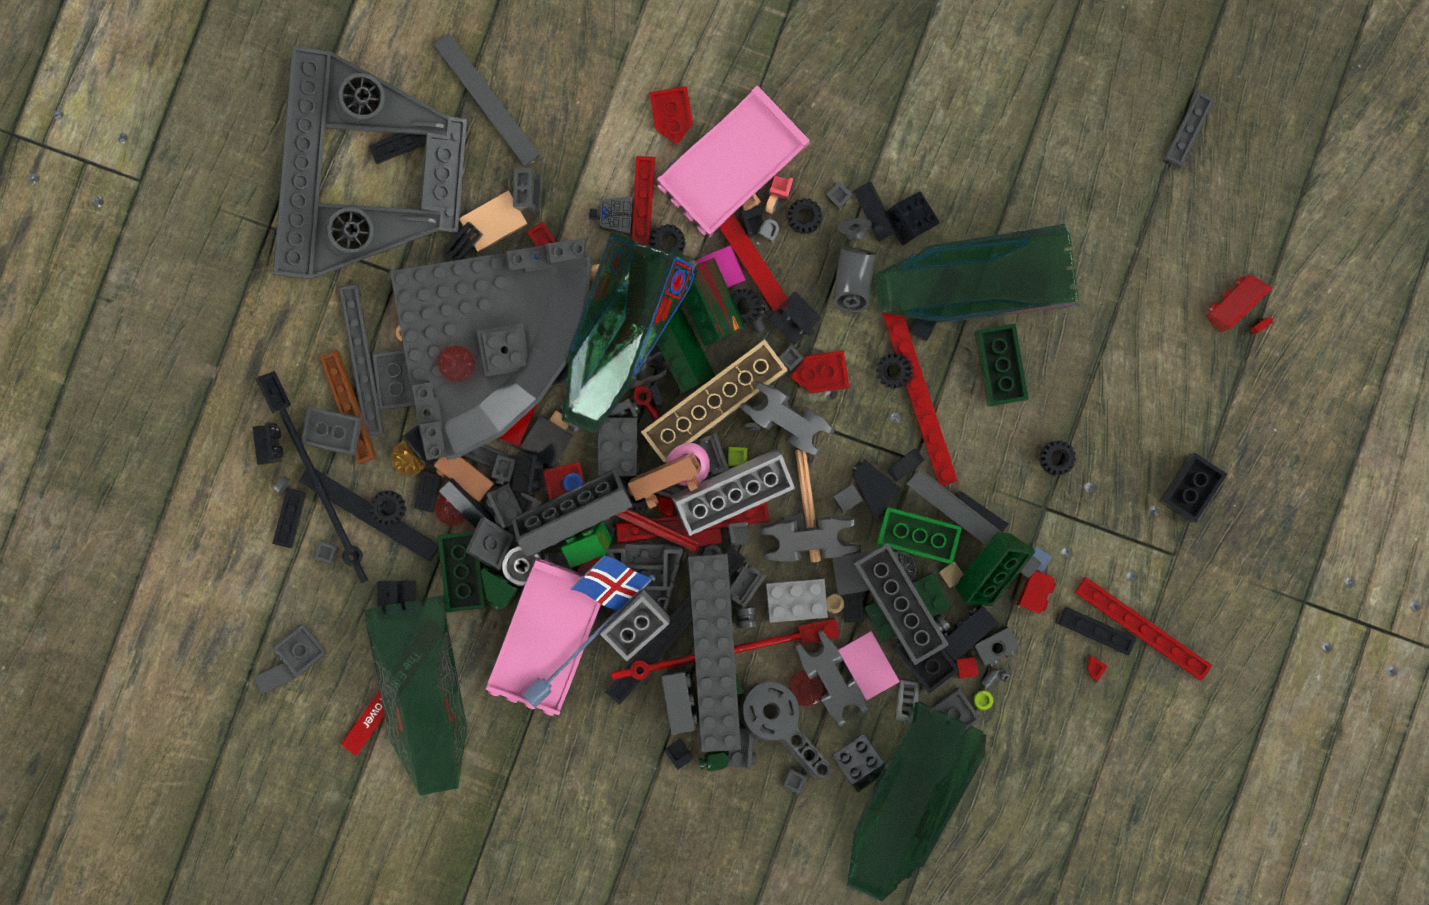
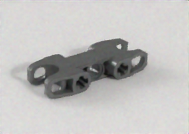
(774, 410)
(823, 537)
(824, 664)

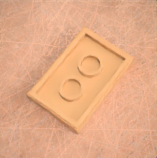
(494, 220)

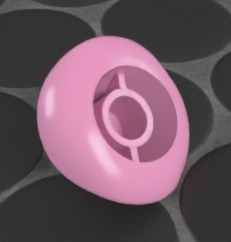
(700, 454)

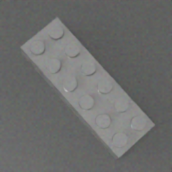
(733, 492)

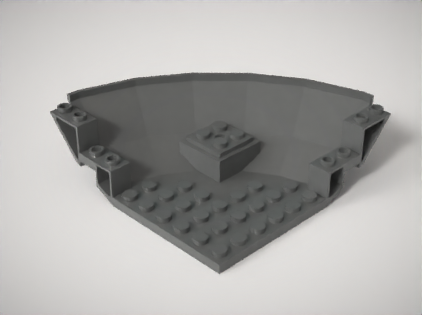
(483, 307)

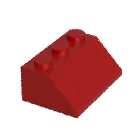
(1237, 302)

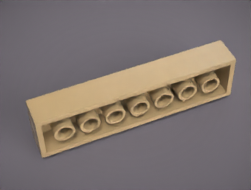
(714, 400)

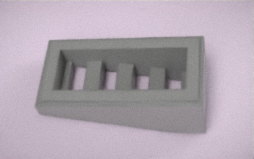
(907, 684)

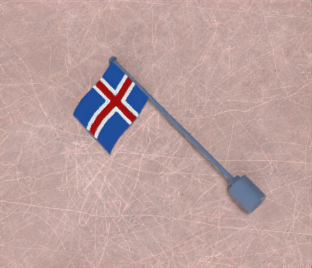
(611, 586)

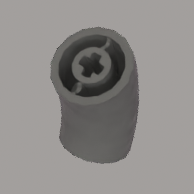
(853, 279)

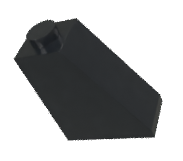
(874, 487)

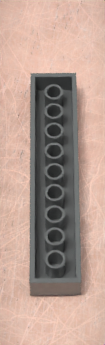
(714, 652)

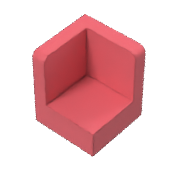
(781, 187)

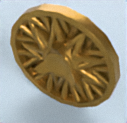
(405, 460)

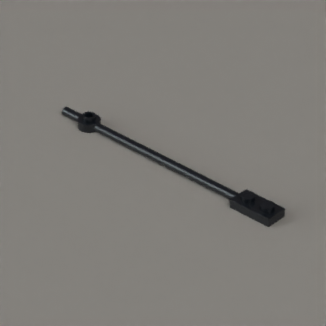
(278, 402)

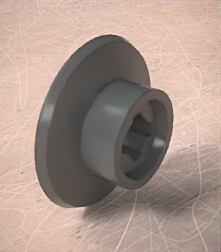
(855, 228)

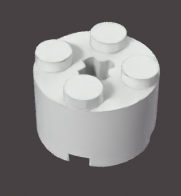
(511, 562)

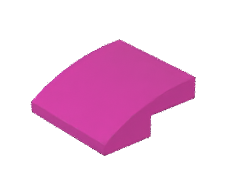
(728, 266)

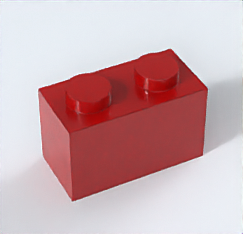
(1036, 592)

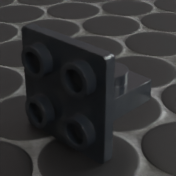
(795, 318)
(395, 592)

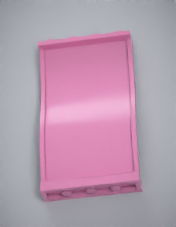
(732, 162)
(543, 635)

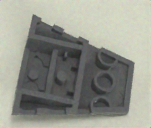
(651, 559)

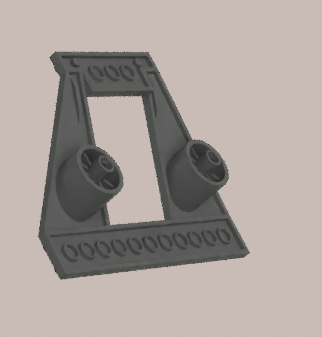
(316, 103)

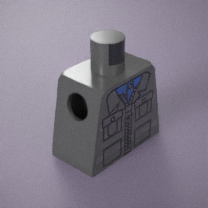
(614, 215)

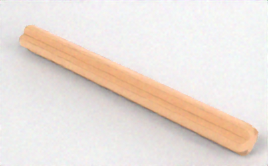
(807, 499)

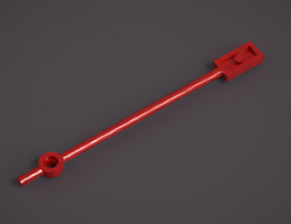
(541, 237)
(807, 635)

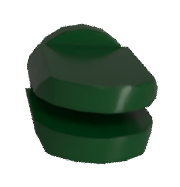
(714, 761)

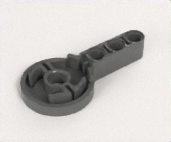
(783, 724)

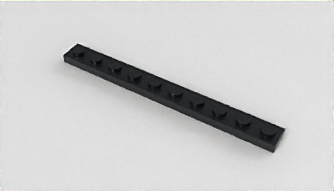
(662, 641)

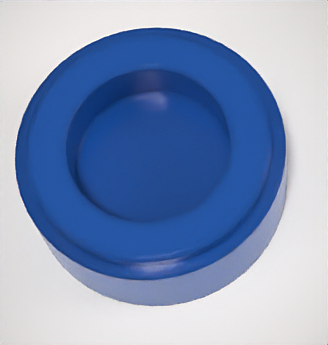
(572, 481)

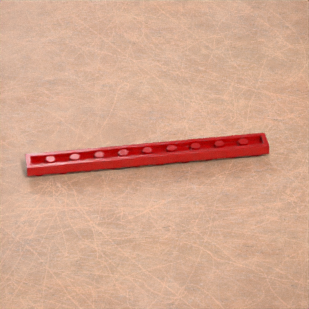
(921, 402)

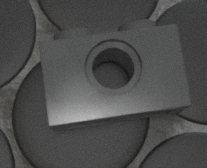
(984, 646)

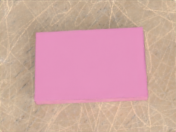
(868, 665)

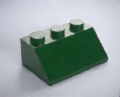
(498, 589)

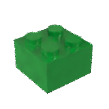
(587, 544)

